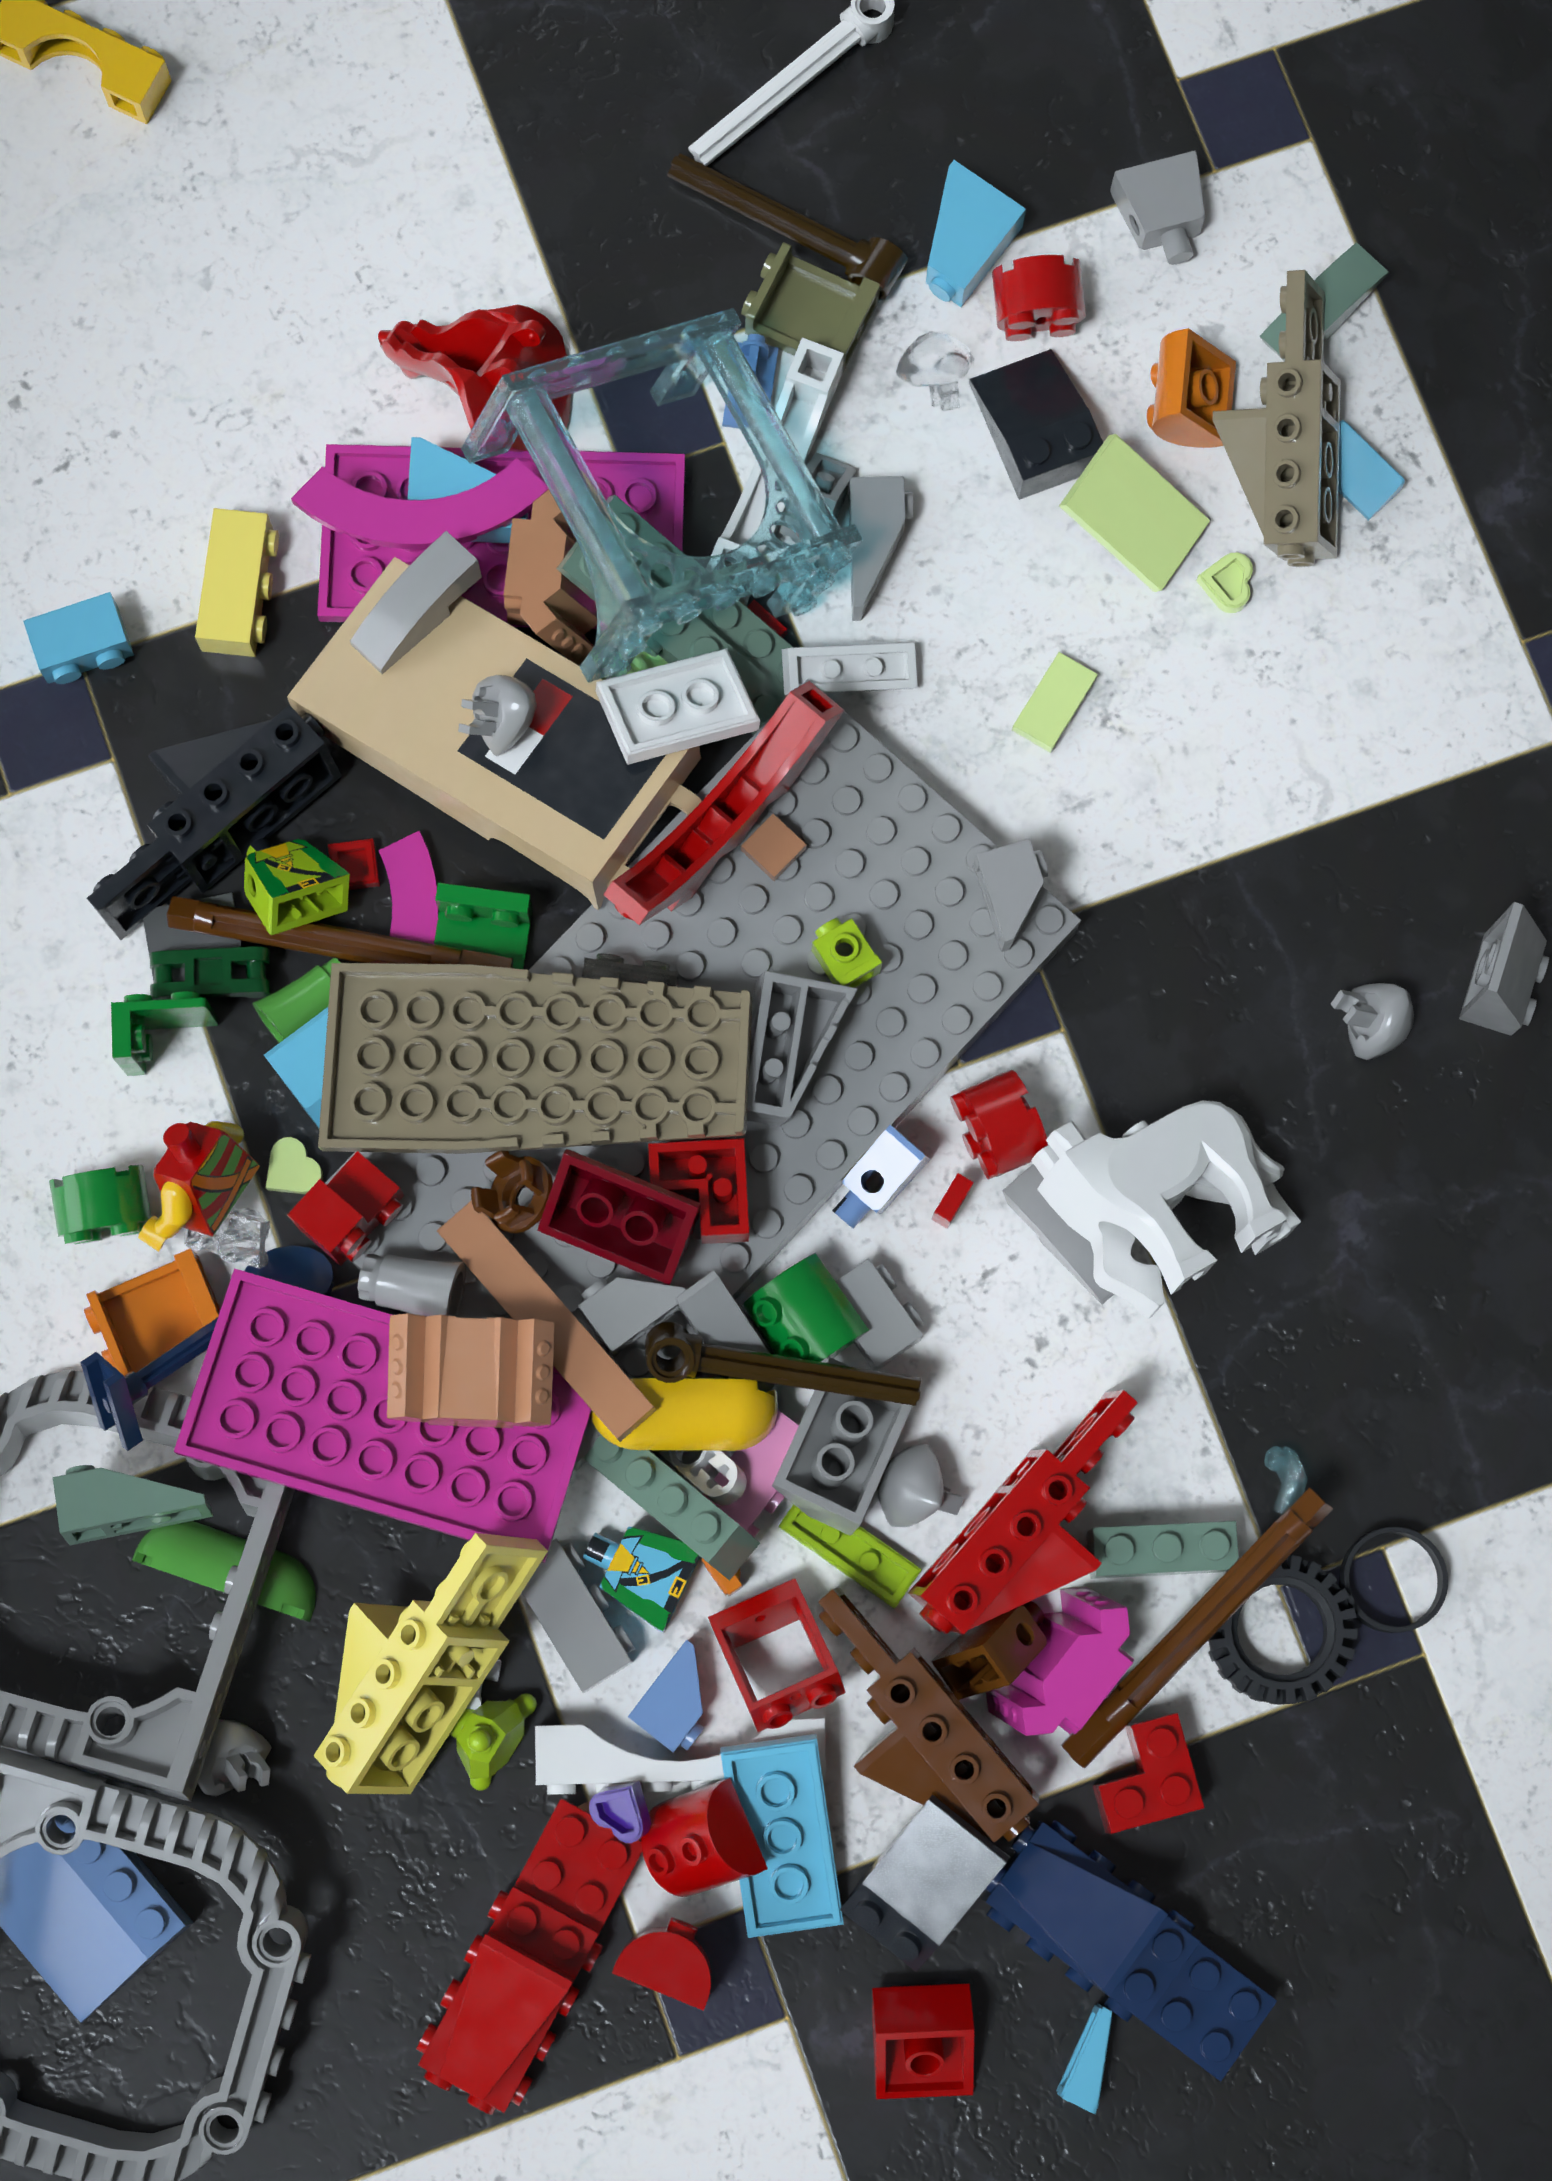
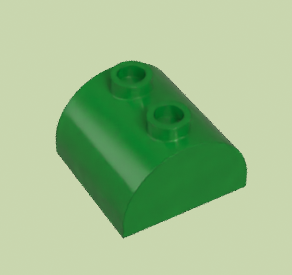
(805, 1313)

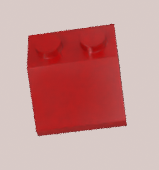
(923, 2041)

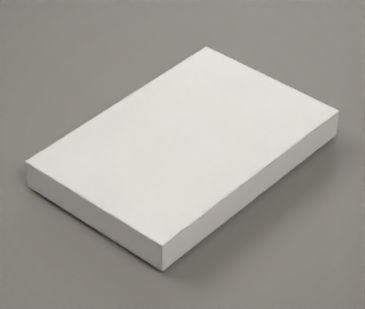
(677, 706)

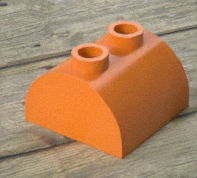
(1190, 385)

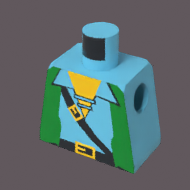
(644, 1572)

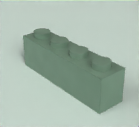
(675, 1505)

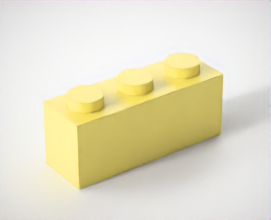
(236, 582)

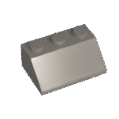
(840, 1456)

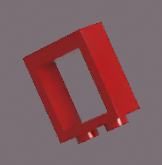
(758, 1618)

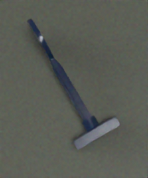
(115, 1393)

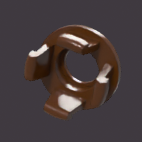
(500, 1200)

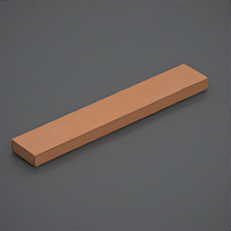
(527, 1296)

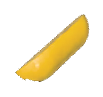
(700, 1415)

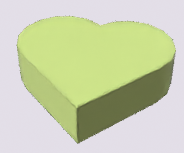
(1227, 582)
(291, 1168)

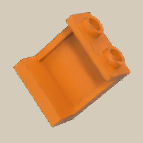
(152, 1312)

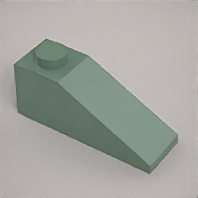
(109, 1504)

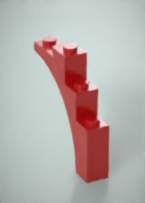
(726, 815)

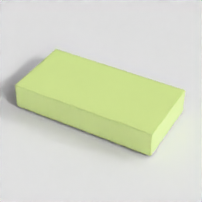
(1054, 702)

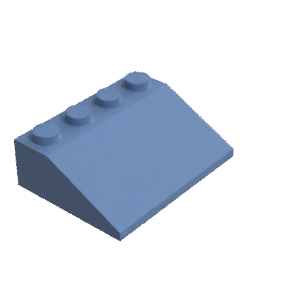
(86, 1917)

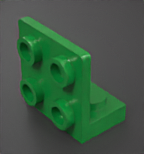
(484, 921)
(139, 1013)

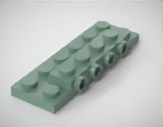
(748, 639)

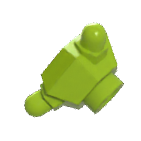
(490, 1736)

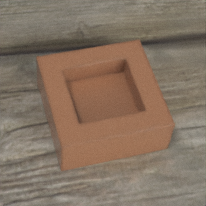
(773, 847)

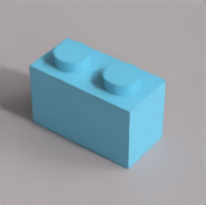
(79, 639)

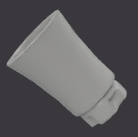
(413, 1284)

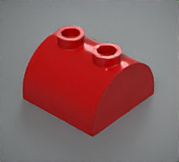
(701, 1841)
(668, 1963)

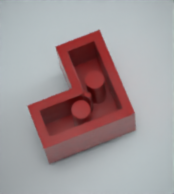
(714, 1174)
(347, 1209)
(1163, 1783)

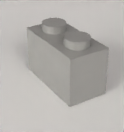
(890, 1324)

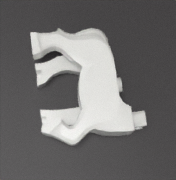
(1132, 1183)

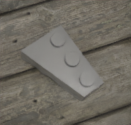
(788, 1036)

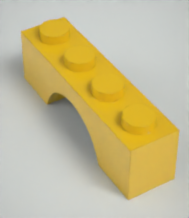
(131, 76)

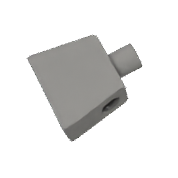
(1162, 204)

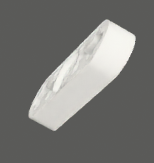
(698, 1474)

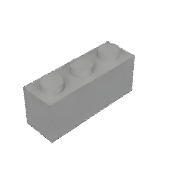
(575, 1618)

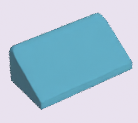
(1364, 475)

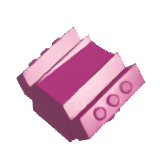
(1072, 1670)

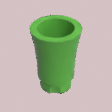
(297, 1002)

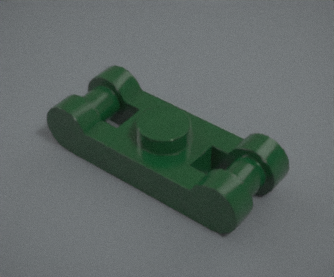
(211, 972)

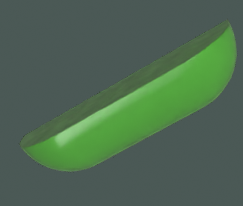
(208, 1554)

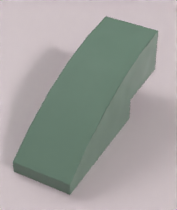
(1345, 286)

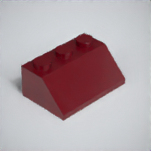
(619, 1217)

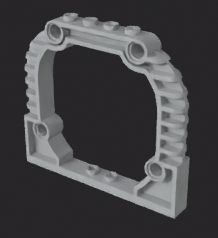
(169, 1737)
(85, 2151)

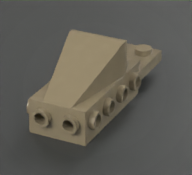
(1291, 447)

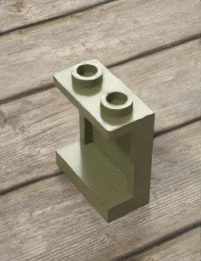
(808, 304)

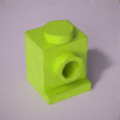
(847, 970)

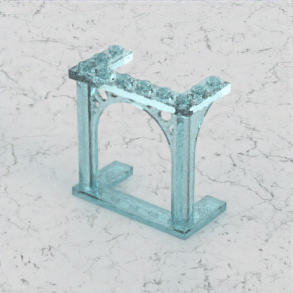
(625, 596)

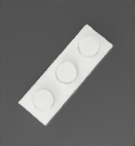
(851, 667)

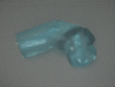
(1291, 1474)

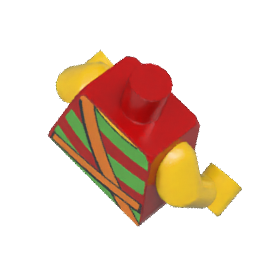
(198, 1179)

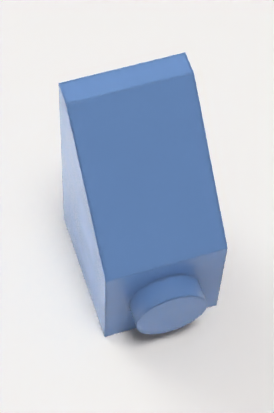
(673, 1702)

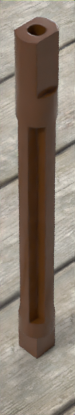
(319, 938)
(1197, 1627)

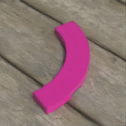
(420, 522)
(412, 889)

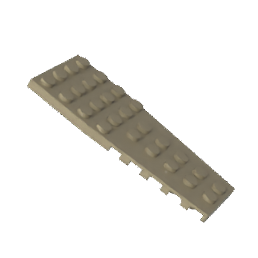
(526, 1060)

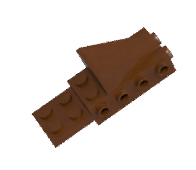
(916, 1756)

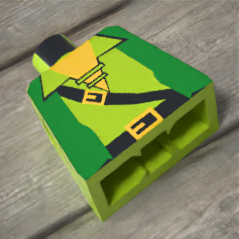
(293, 884)

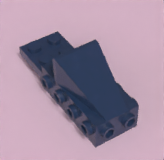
(1125, 1947)

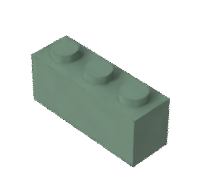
(1164, 1549)

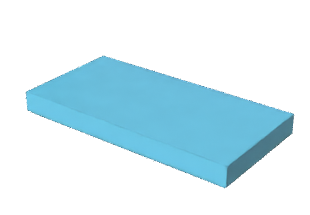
(788, 1815)

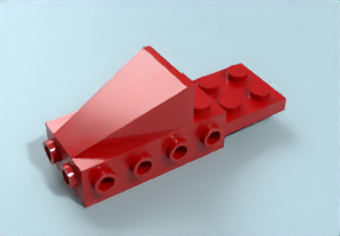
(1021, 1531)
(528, 1962)

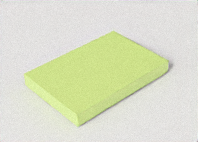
(1134, 513)

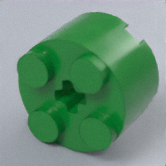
(100, 1202)

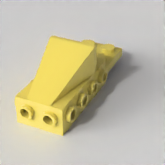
(420, 1666)

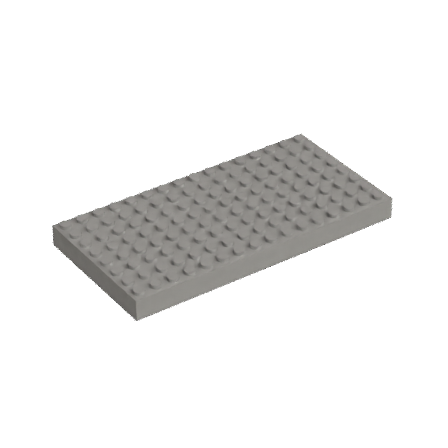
(874, 853)

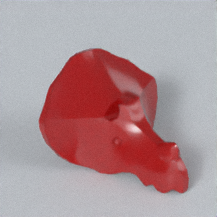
(476, 353)

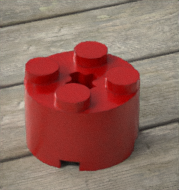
(1039, 296)
(1000, 1124)

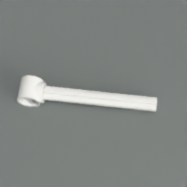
(851, 30)

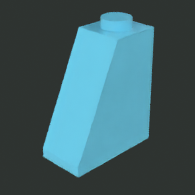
(970, 234)
(441, 473)

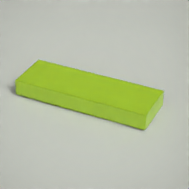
(857, 1556)

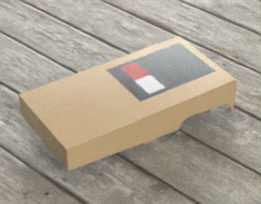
(551, 796)

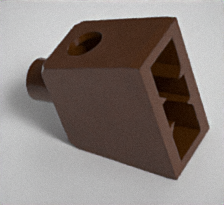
(1006, 1641)

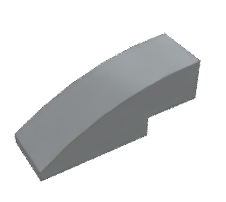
(416, 602)
(1060, 1239)

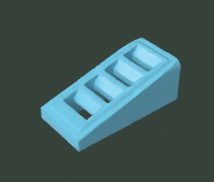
(1085, 2070)

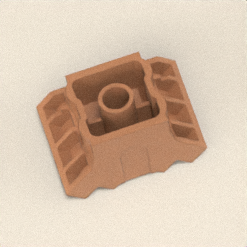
(537, 591)
(470, 1371)

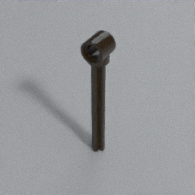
(871, 259)
(770, 1368)

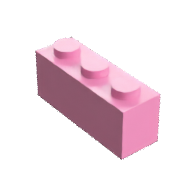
(760, 1466)

